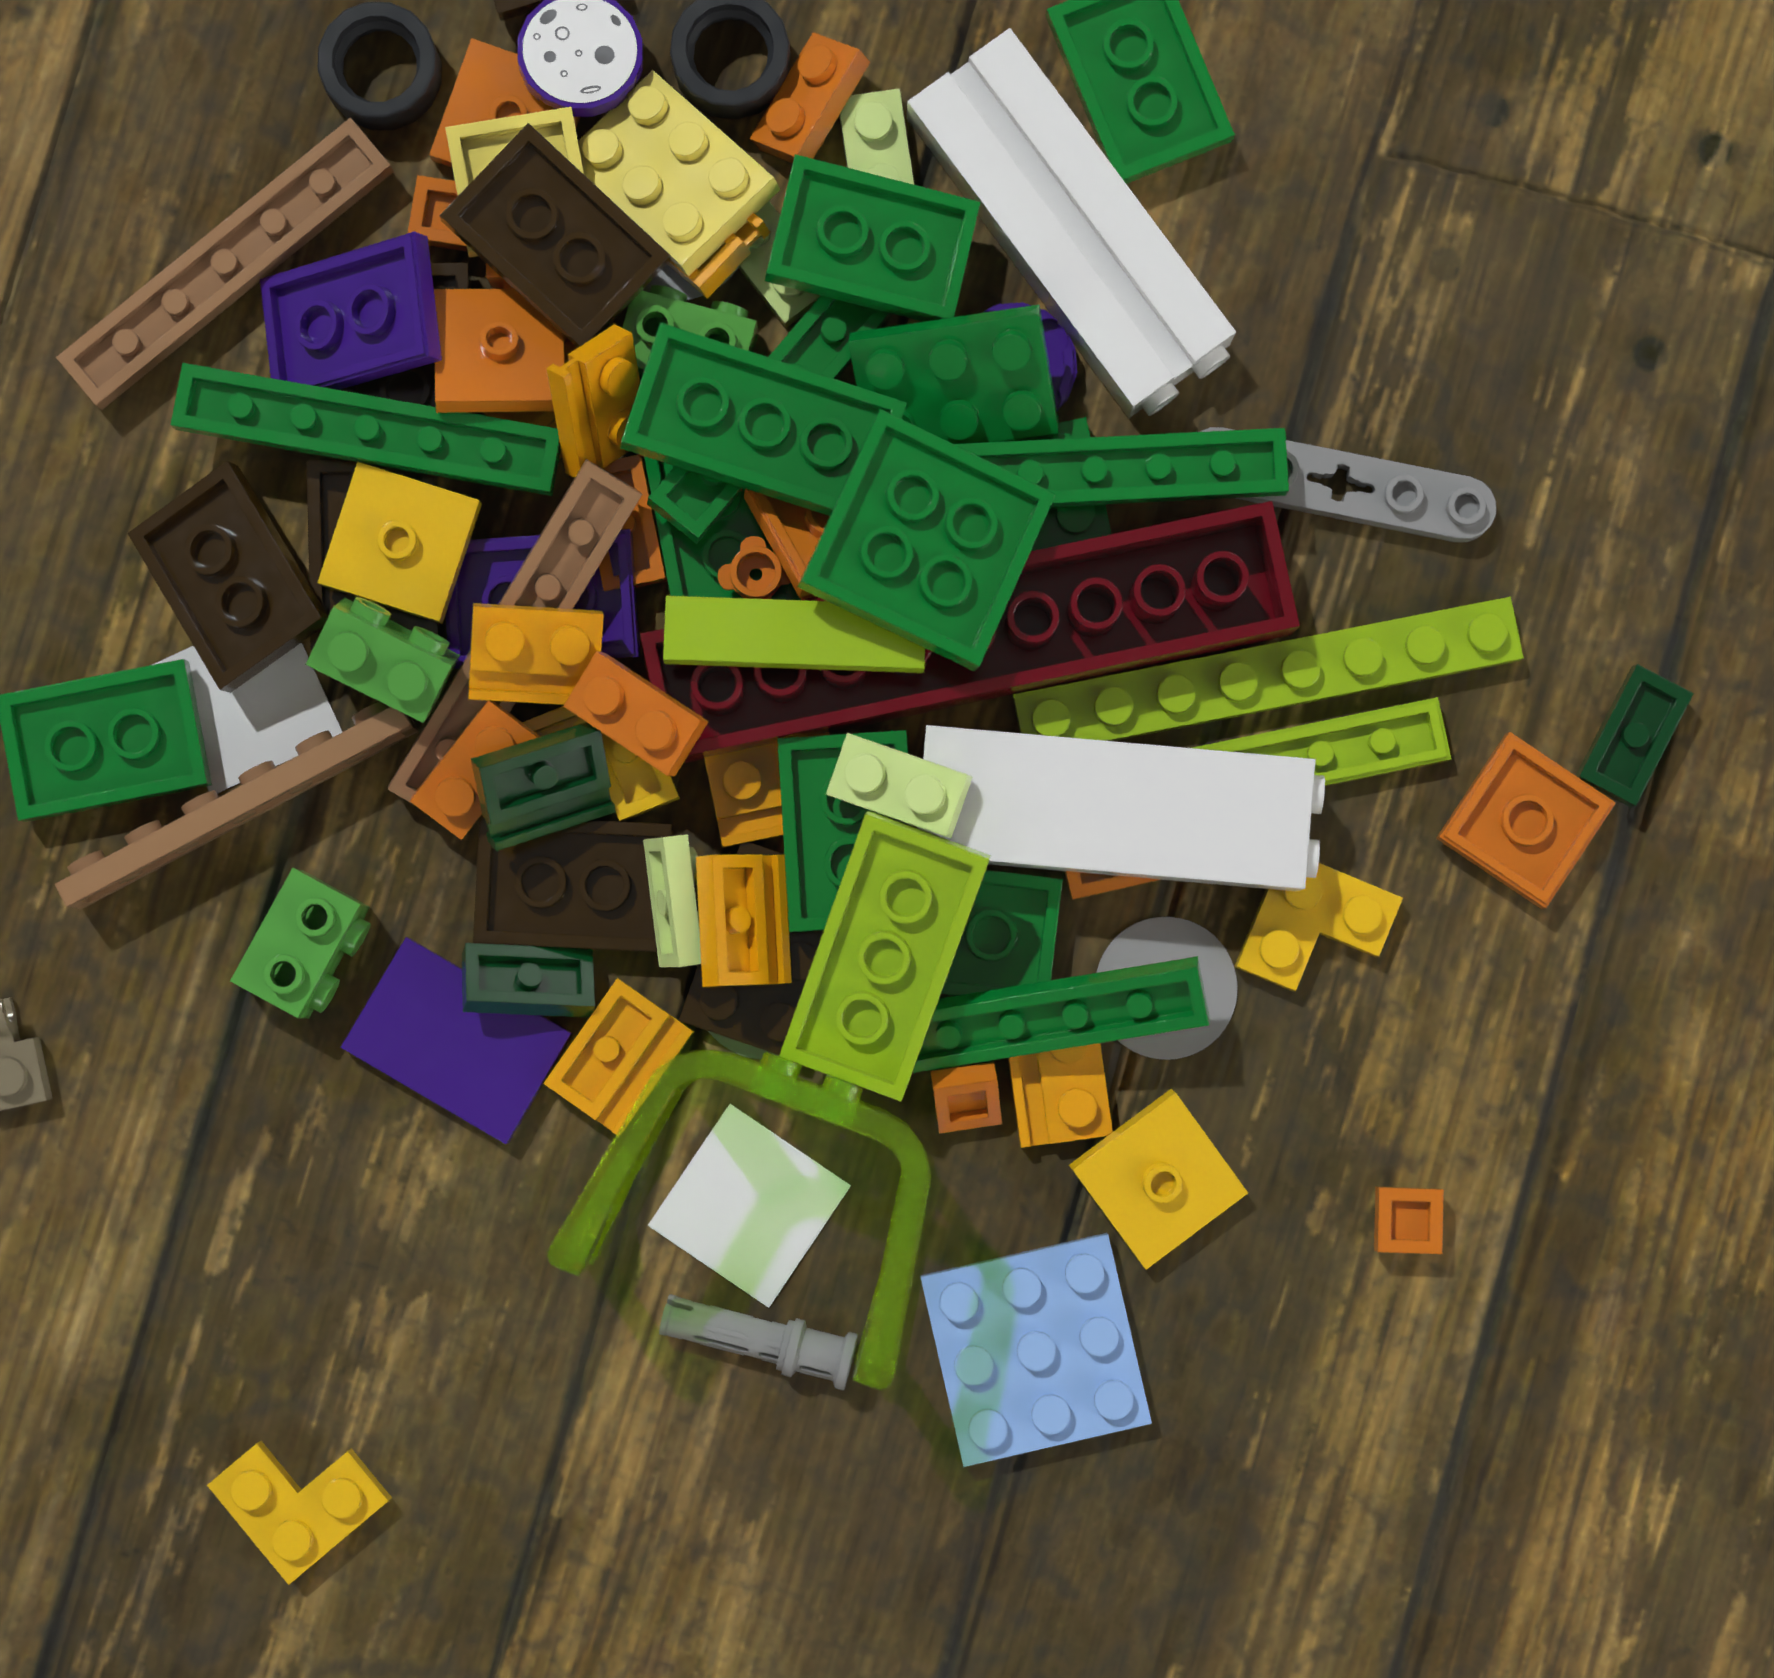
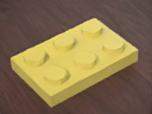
(674, 172)

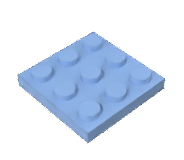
(1035, 1349)

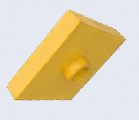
(399, 542)
(1158, 1178)

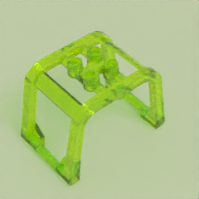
(777, 1079)

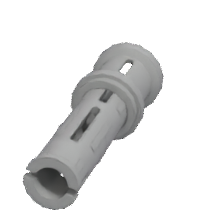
(789, 1346)

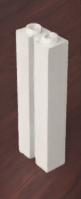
(1071, 225)
(1134, 808)

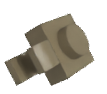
(21, 1064)

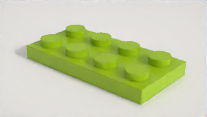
(884, 955)

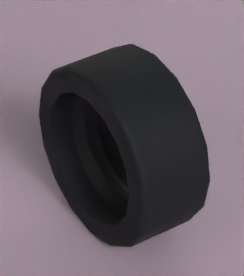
(359, 22)
(721, 102)

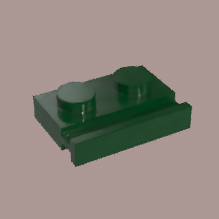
(543, 785)

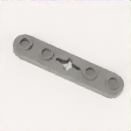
(1401, 496)

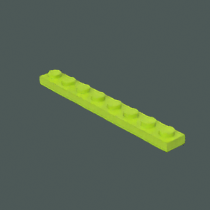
(1275, 675)

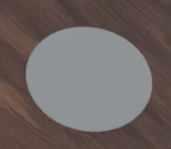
(1174, 939)

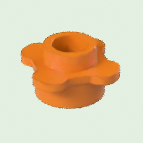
(753, 556)

